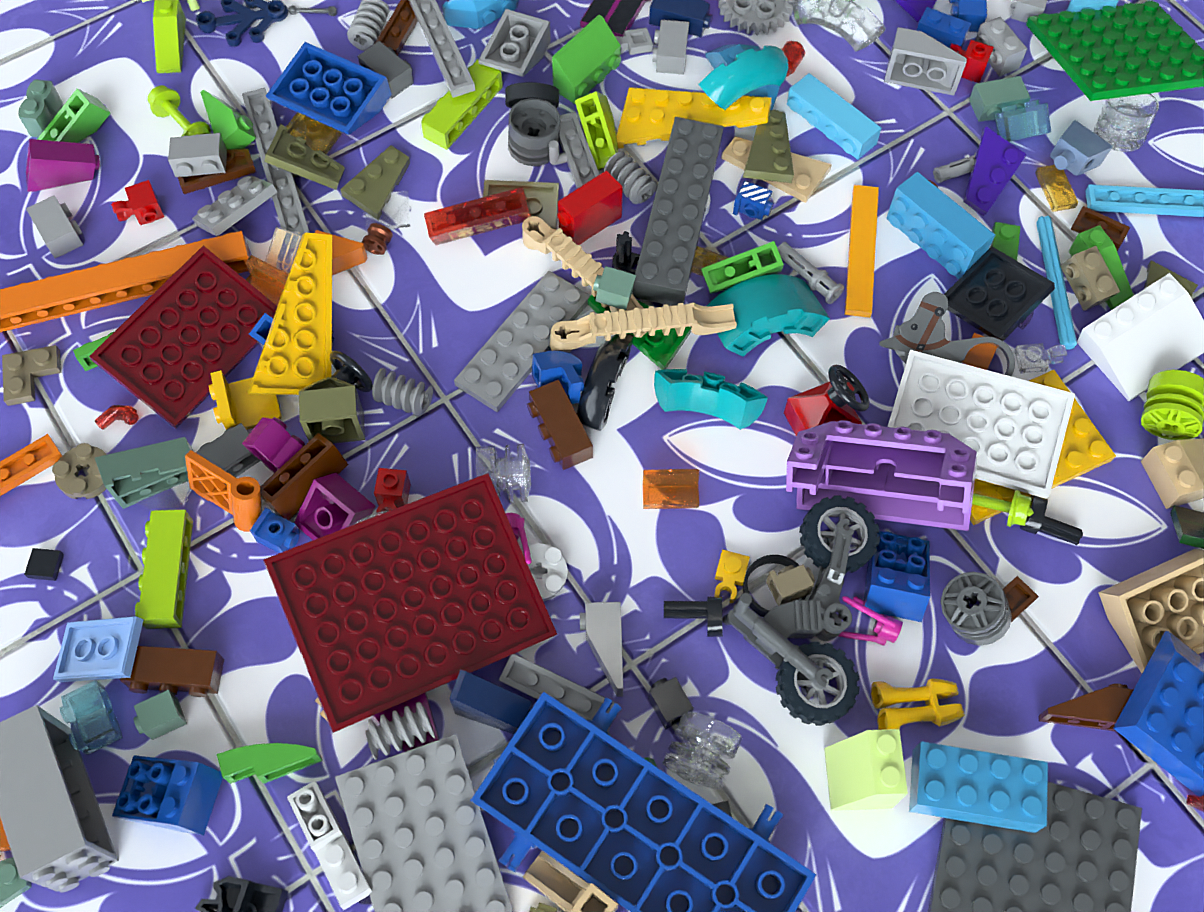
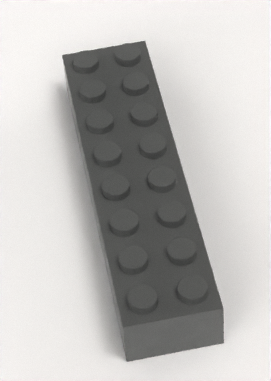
(677, 212)

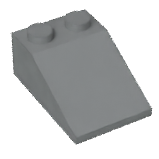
(517, 43)
(923, 63)

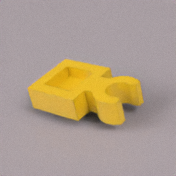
(730, 571)

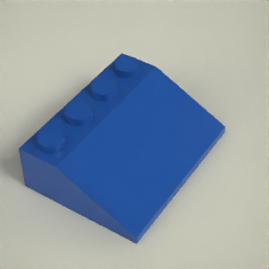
(330, 89)

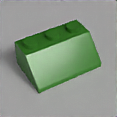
(585, 60)

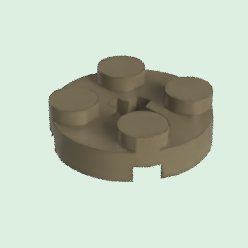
(68, 468)

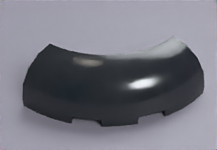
(604, 370)

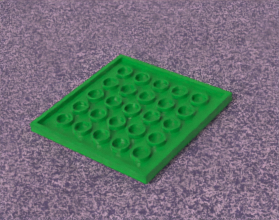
(1121, 50)

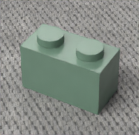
(990, 97)

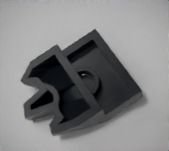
(243, 896)

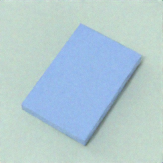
(98, 649)

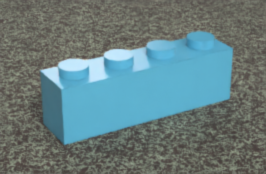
(833, 116)

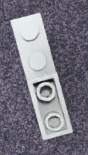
(329, 845)

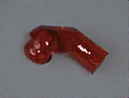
(117, 412)

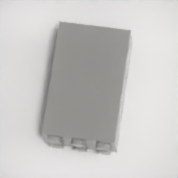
(50, 804)

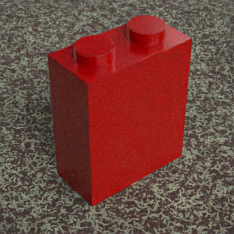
(590, 208)

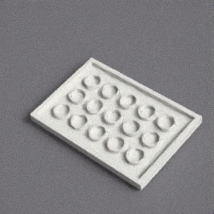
(1003, 418)

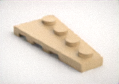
(807, 171)

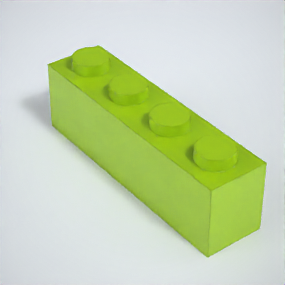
(454, 115)
(164, 569)

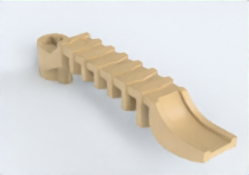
(541, 237)
(702, 319)

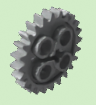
(756, 14)

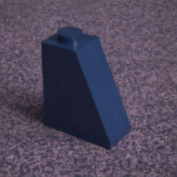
(691, 11)
(488, 703)

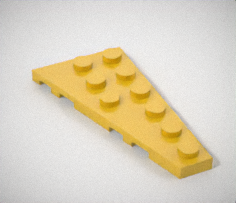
(651, 113)
(301, 330)

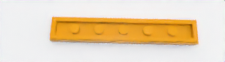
(861, 251)

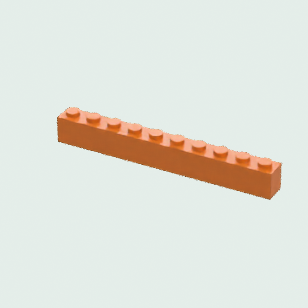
(109, 282)

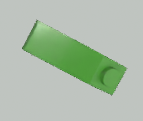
(76, 119)
(233, 126)
(1097, 237)
(744, 266)

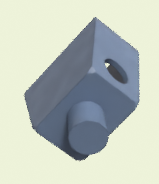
(1079, 150)

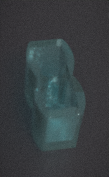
(1023, 122)
(90, 718)

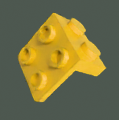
(239, 407)

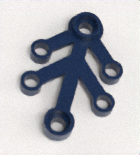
(270, 12)

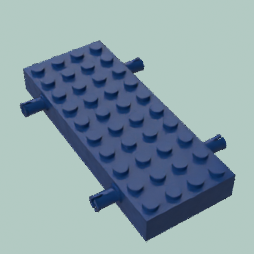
(630, 822)

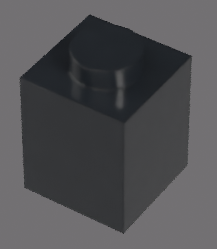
(669, 701)

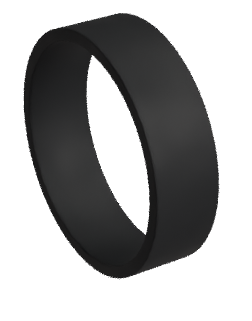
(526, 90)
(777, 559)

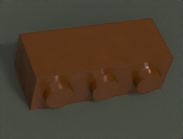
(560, 425)
(290, 484)
(175, 670)

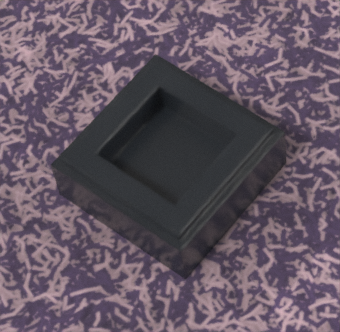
(44, 564)

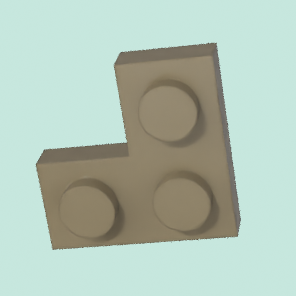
(22, 368)

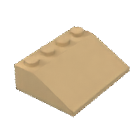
(1156, 602)

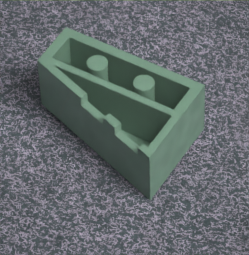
(144, 470)

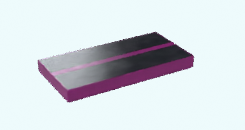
(617, 14)

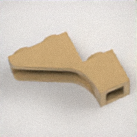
(566, 888)

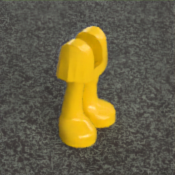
(885, 695)

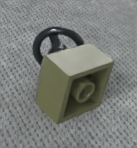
(333, 403)

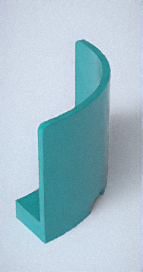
(767, 307)

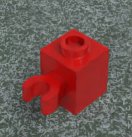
(977, 59)
(141, 202)
(391, 489)

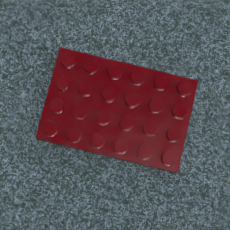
(183, 335)

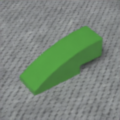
(266, 761)

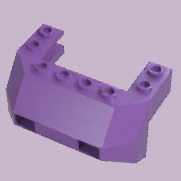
(890, 470)

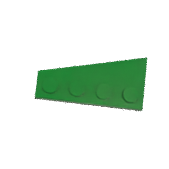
(658, 348)

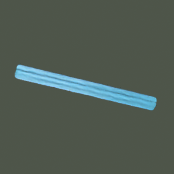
(1055, 274)

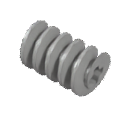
(367, 23)
(635, 183)
(401, 395)
(398, 730)

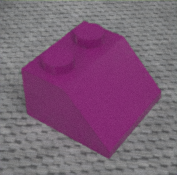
(331, 507)

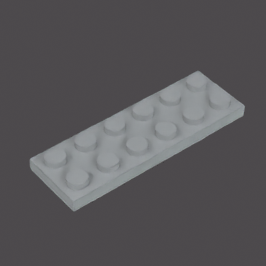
(509, 353)

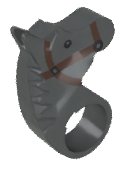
(927, 335)

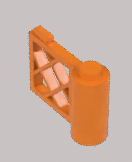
(239, 497)

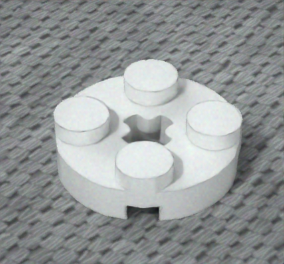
(553, 562)

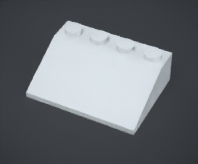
(1145, 336)

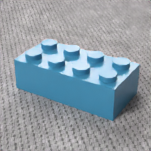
(938, 225)
(979, 787)

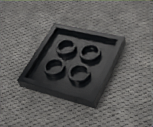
(997, 294)

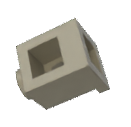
(790, 583)

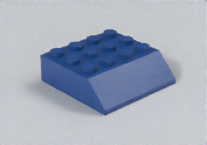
(1168, 712)

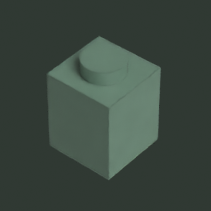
(614, 287)
(159, 715)

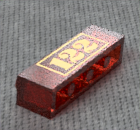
(477, 216)

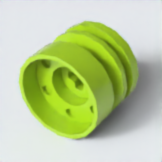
(1174, 405)

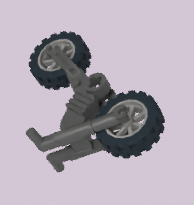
(814, 617)

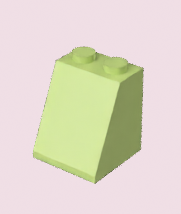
(866, 771)

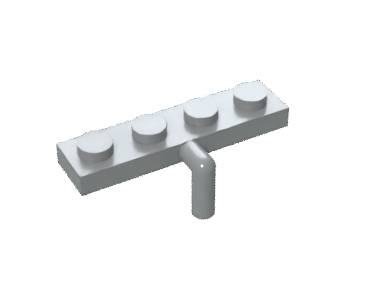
(575, 150)
(535, 679)

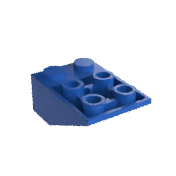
(899, 577)
(169, 794)

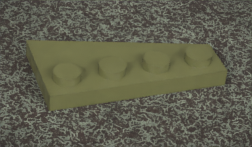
(770, 151)

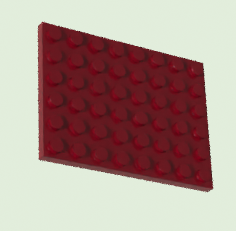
(409, 600)

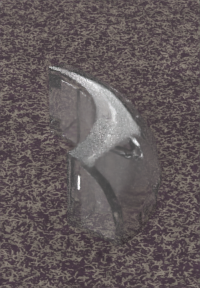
(852, 22)

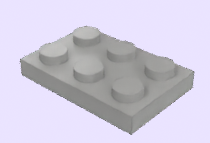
(234, 205)

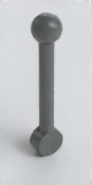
(331, 11)

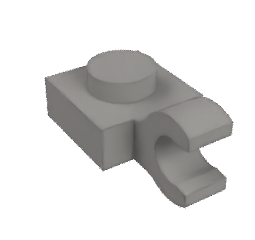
(636, 41)

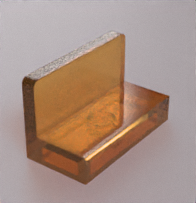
(266, 278)
(670, 488)

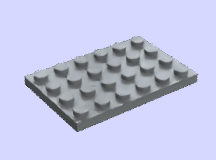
(422, 834)

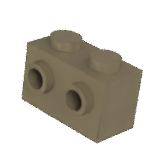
(1090, 278)

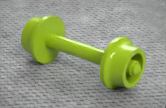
(166, 102)
(1018, 509)

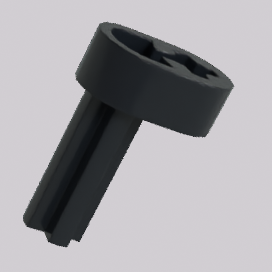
(624, 258)
(1049, 526)
(707, 610)

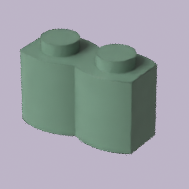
(39, 106)

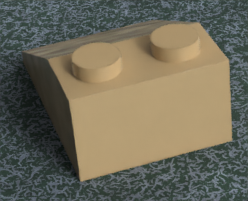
(1177, 471)

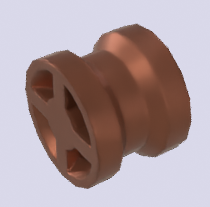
(377, 238)

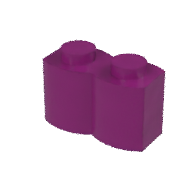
(272, 443)

